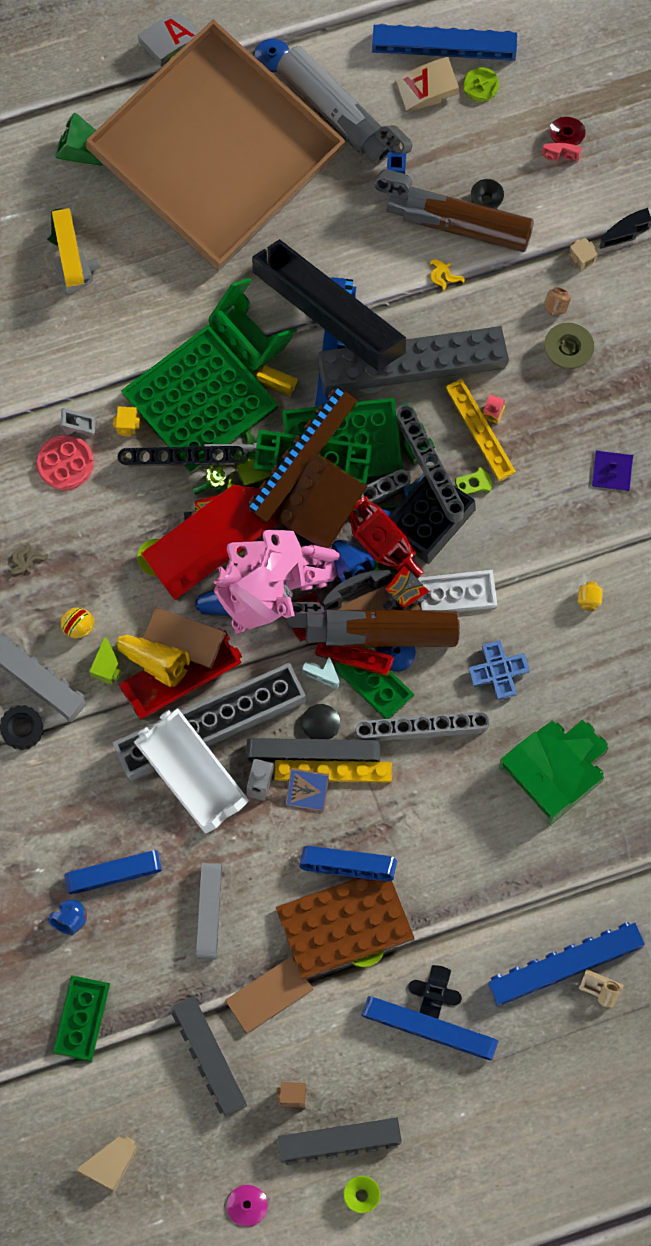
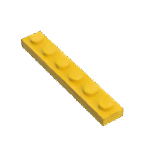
(480, 430)
(338, 770)

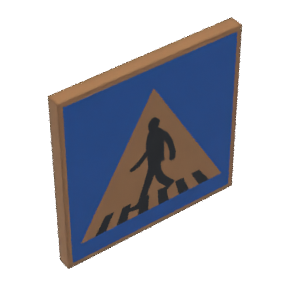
(307, 789)

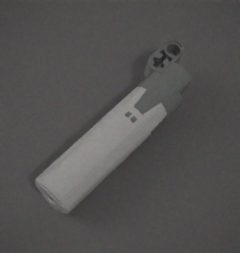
(340, 107)

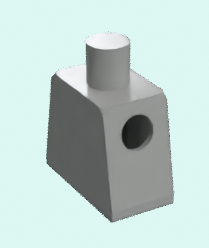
(87, 267)
(260, 778)

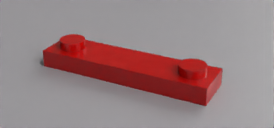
(357, 657)

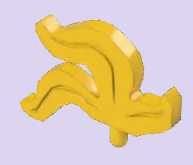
(438, 272)

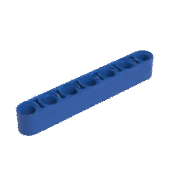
(429, 1028)

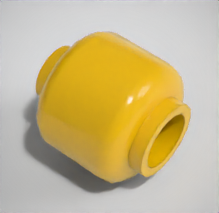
(590, 596)

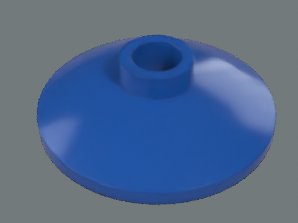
(264, 56)
(401, 660)

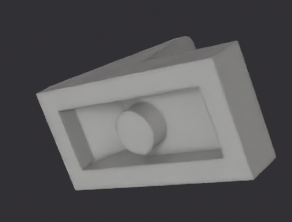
(77, 422)

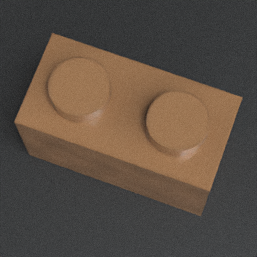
(291, 1095)

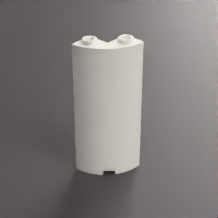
(191, 770)

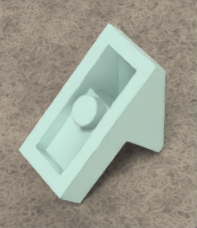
(327, 675)

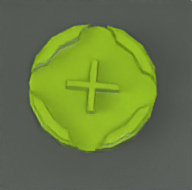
(481, 84)

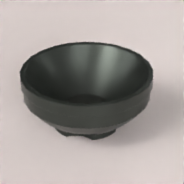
(487, 187)

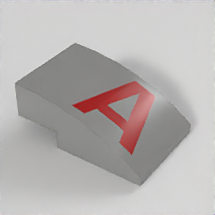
(167, 37)

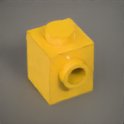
(126, 421)

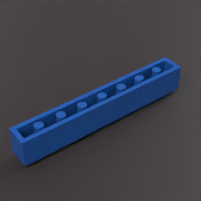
(444, 42)
(565, 964)

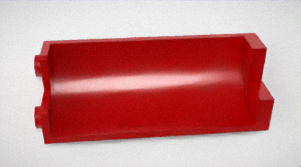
(149, 694)

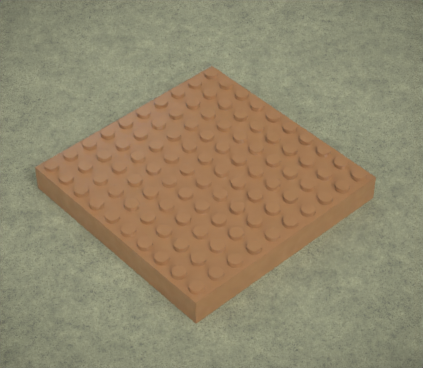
(215, 144)

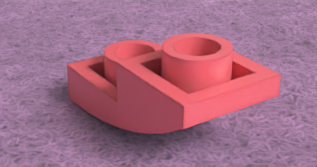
(554, 151)

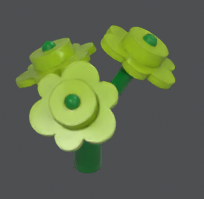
(215, 477)

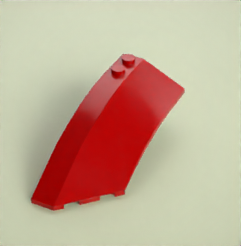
(201, 541)

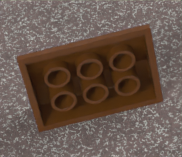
(321, 502)

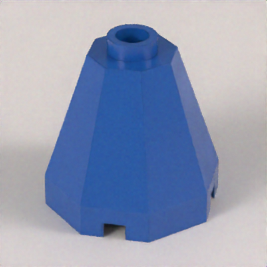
(351, 560)

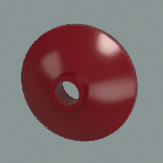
(567, 130)

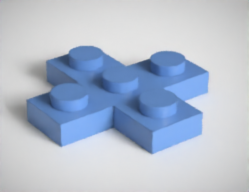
(499, 670)

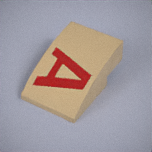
(427, 84)

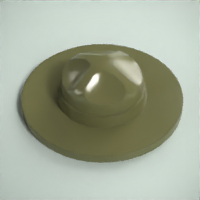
(569, 345)

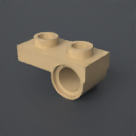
(602, 987)

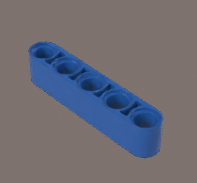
(348, 863)
(113, 872)

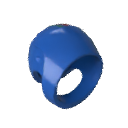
(72, 914)

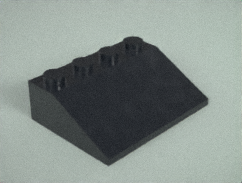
(425, 522)

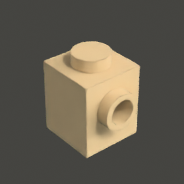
(582, 253)

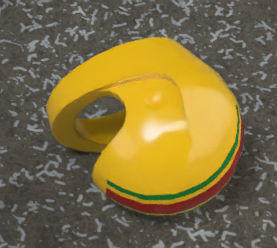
(77, 623)

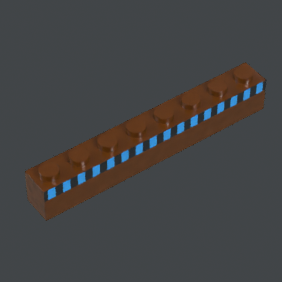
(295, 461)

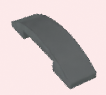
(355, 584)

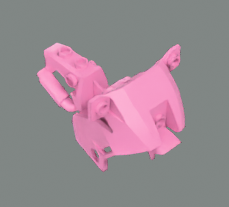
(255, 587)

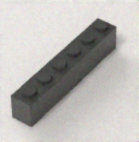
(209, 1055)
(338, 1140)

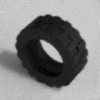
(11, 716)

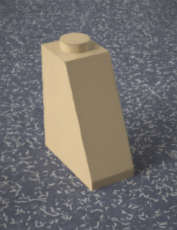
(110, 1163)

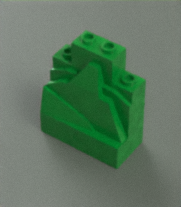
(557, 766)

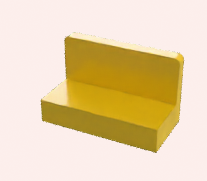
(277, 381)

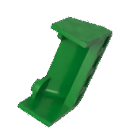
(241, 333)

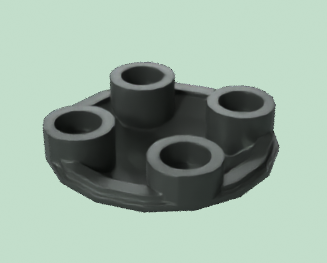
(321, 722)

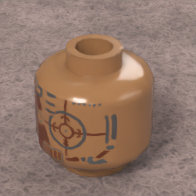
(557, 301)

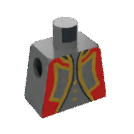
(404, 591)

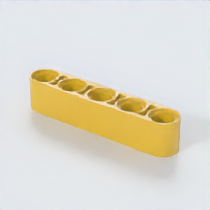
(68, 247)

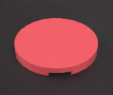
(65, 462)

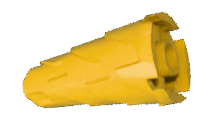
(156, 658)

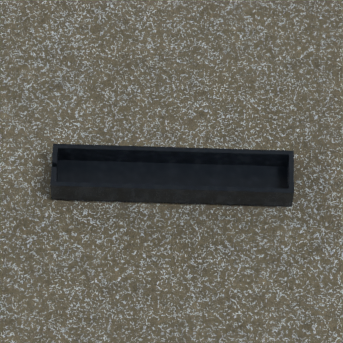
(329, 305)

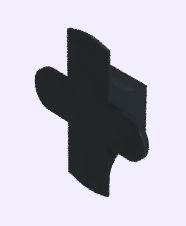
(435, 991)

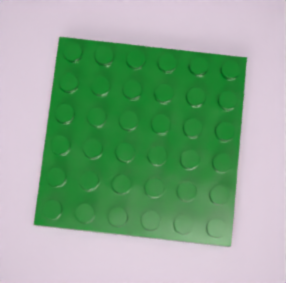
(200, 395)

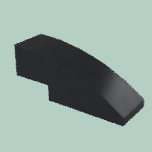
(626, 229)

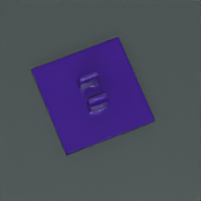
(612, 470)

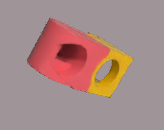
(494, 408)

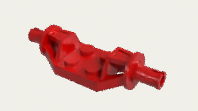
(382, 537)

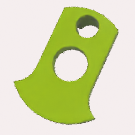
(482, 478)

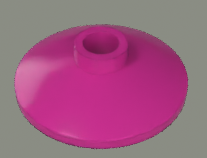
(248, 1216)

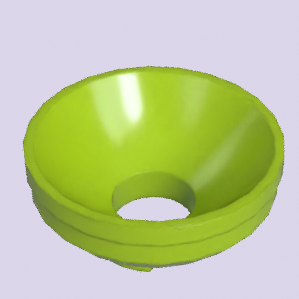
(361, 1183)

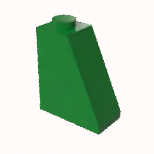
(73, 142)

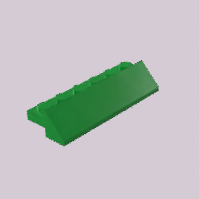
(348, 456)

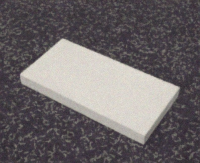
(460, 591)

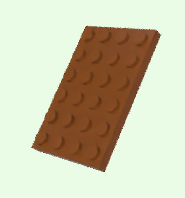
(343, 924)

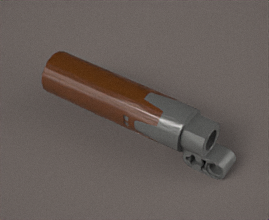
(453, 214)
(376, 627)

